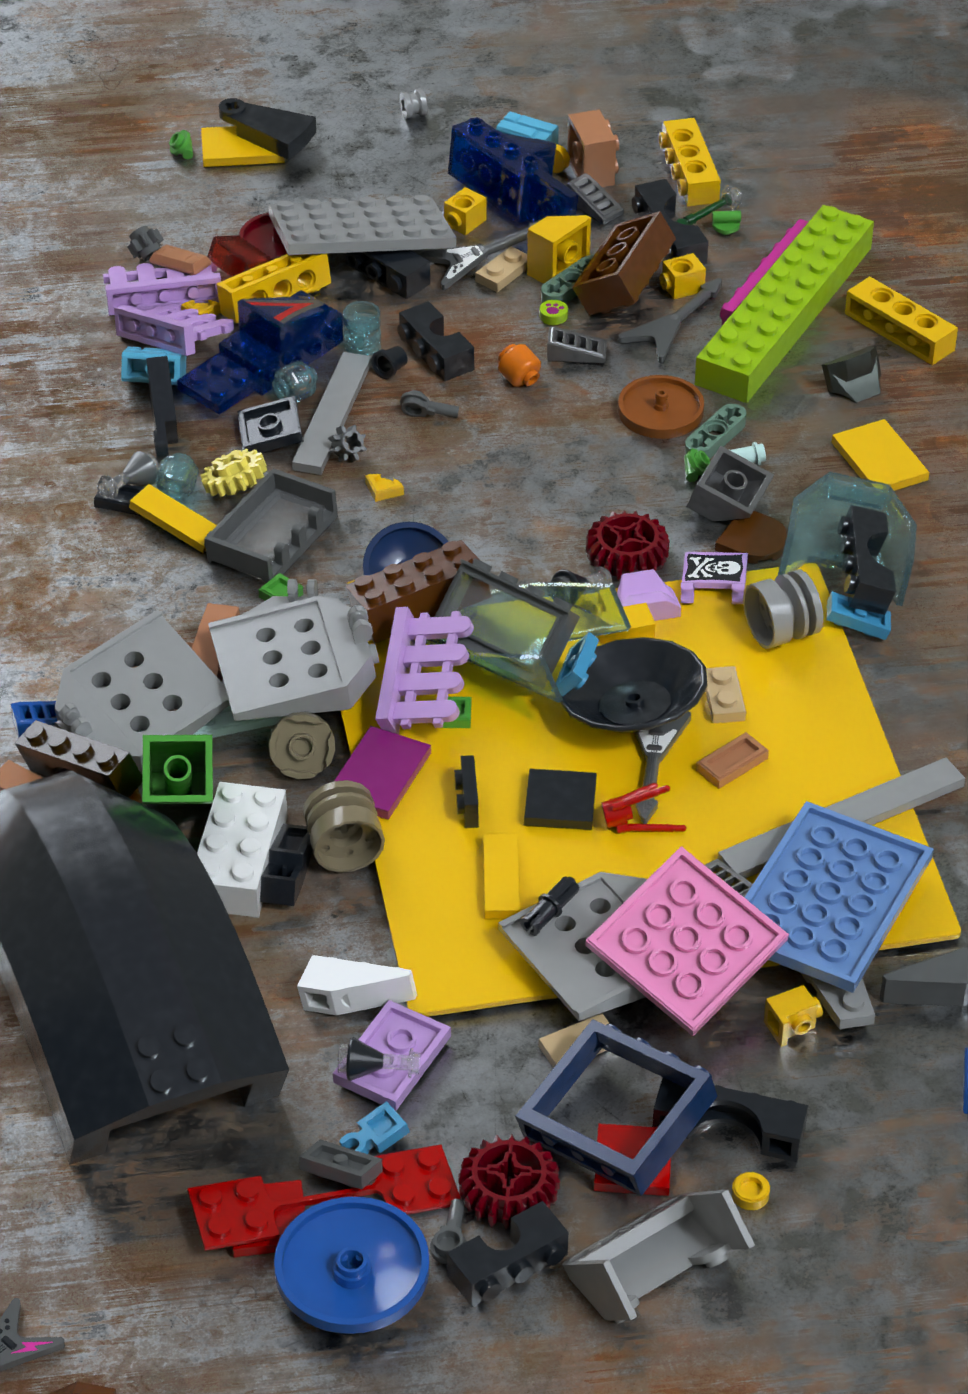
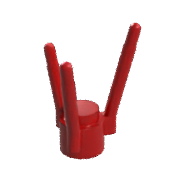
(619, 810)

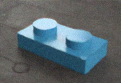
(864, 621)
(576, 663)

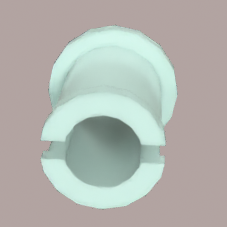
(754, 453)

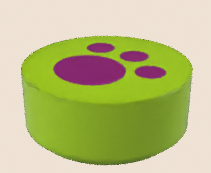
(553, 312)

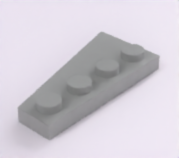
(844, 1007)

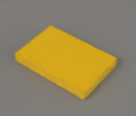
(225, 148)
(880, 455)

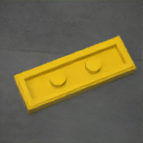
(172, 516)
(501, 875)

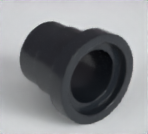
(389, 361)

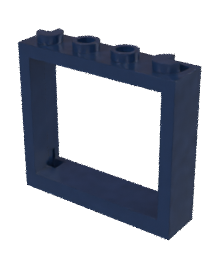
(629, 1173)

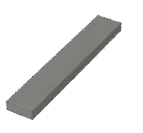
(331, 412)

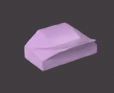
(650, 589)

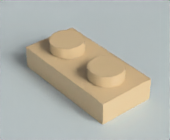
(502, 269)
(724, 695)

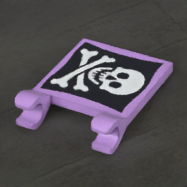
(714, 571)

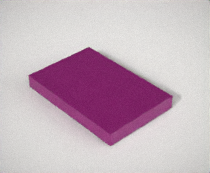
(385, 766)

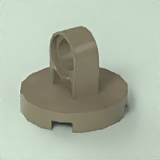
(301, 745)

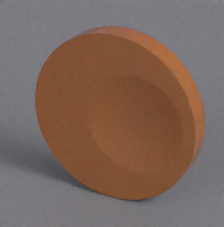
(661, 406)

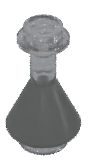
(140, 470)

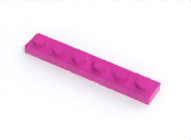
(765, 264)

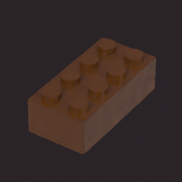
(624, 263)
(411, 584)

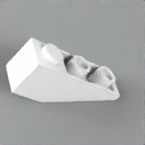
(350, 986)

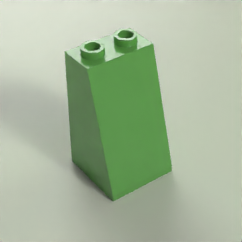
(177, 769)

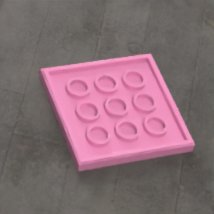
(687, 940)

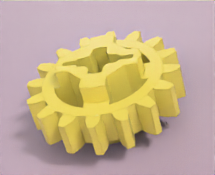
(233, 472)

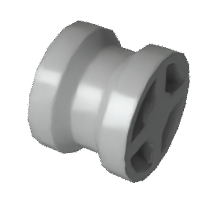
(413, 103)

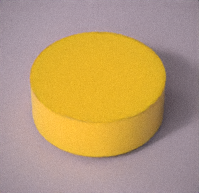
(561, 159)
(750, 1191)

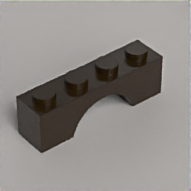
(51, 749)

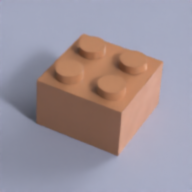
(592, 147)

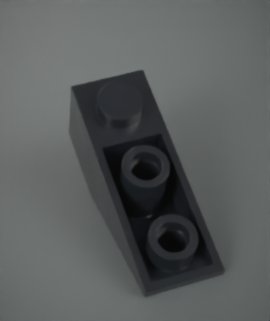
(396, 270)

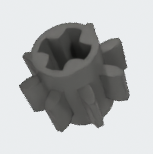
(144, 242)
(354, 440)

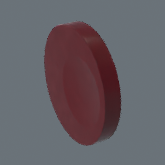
(262, 234)

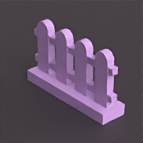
(154, 292)
(169, 327)
(403, 666)

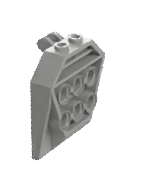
(295, 658)
(162, 662)
(560, 953)

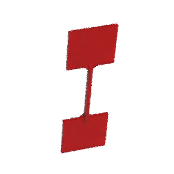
(243, 1213)

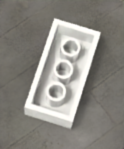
(239, 840)

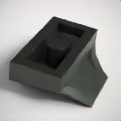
(854, 374)

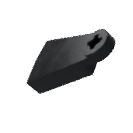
(268, 127)
(162, 405)

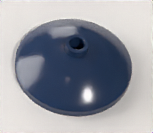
(399, 544)

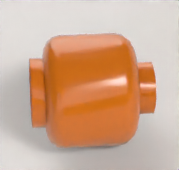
(519, 365)

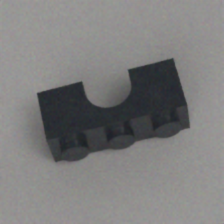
(424, 332)
(485, 1272)

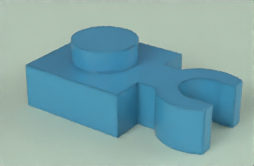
(377, 1129)

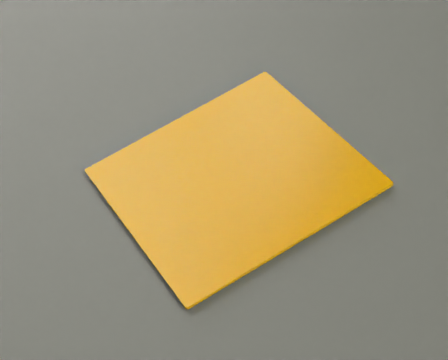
(799, 704)

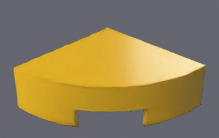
(211, 307)
(383, 488)

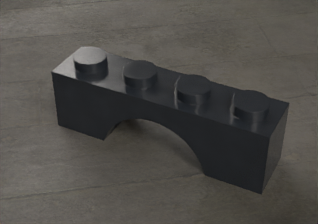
(661, 197)
(867, 581)
(772, 1122)

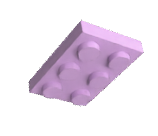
(395, 1032)

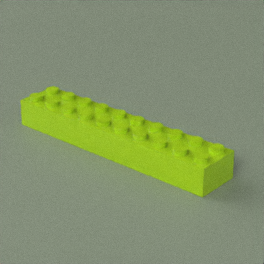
(783, 304)

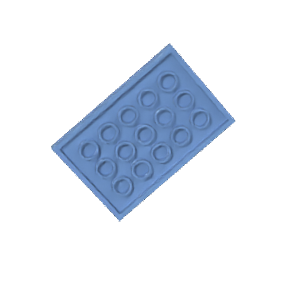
(836, 892)

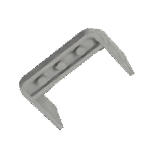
(656, 1248)

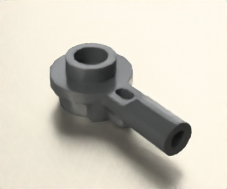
(418, 405)
(449, 1235)

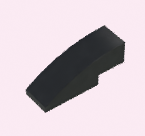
(286, 866)

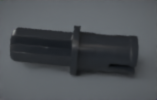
(549, 905)

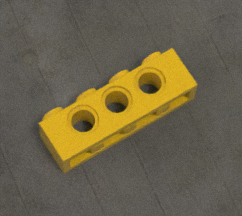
(690, 162)
(274, 279)
(901, 320)

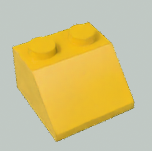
(556, 245)

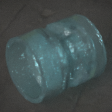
(362, 328)

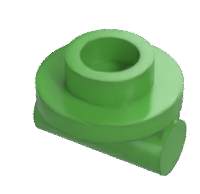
(181, 143)
(726, 221)
(695, 464)

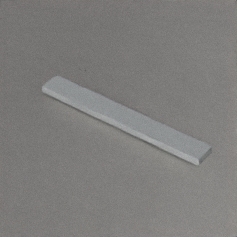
(868, 807)

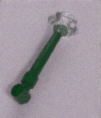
(730, 197)

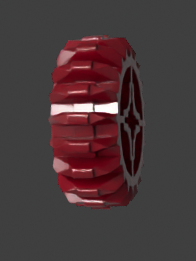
(627, 543)
(486, 1174)

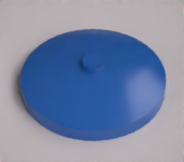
(351, 1265)

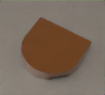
(758, 536)

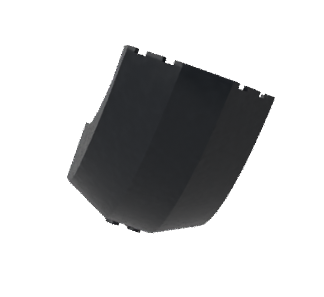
(122, 963)

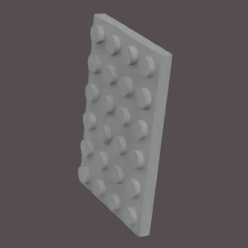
(361, 225)

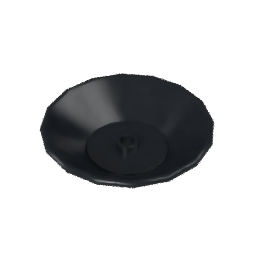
(637, 686)

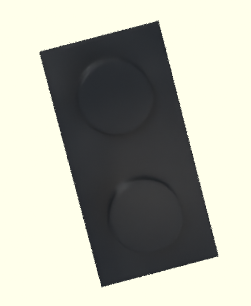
(467, 801)

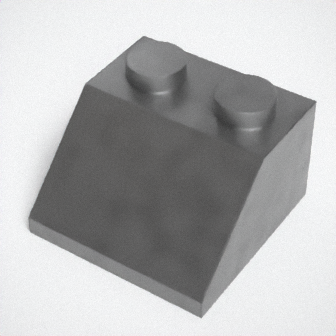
(729, 487)

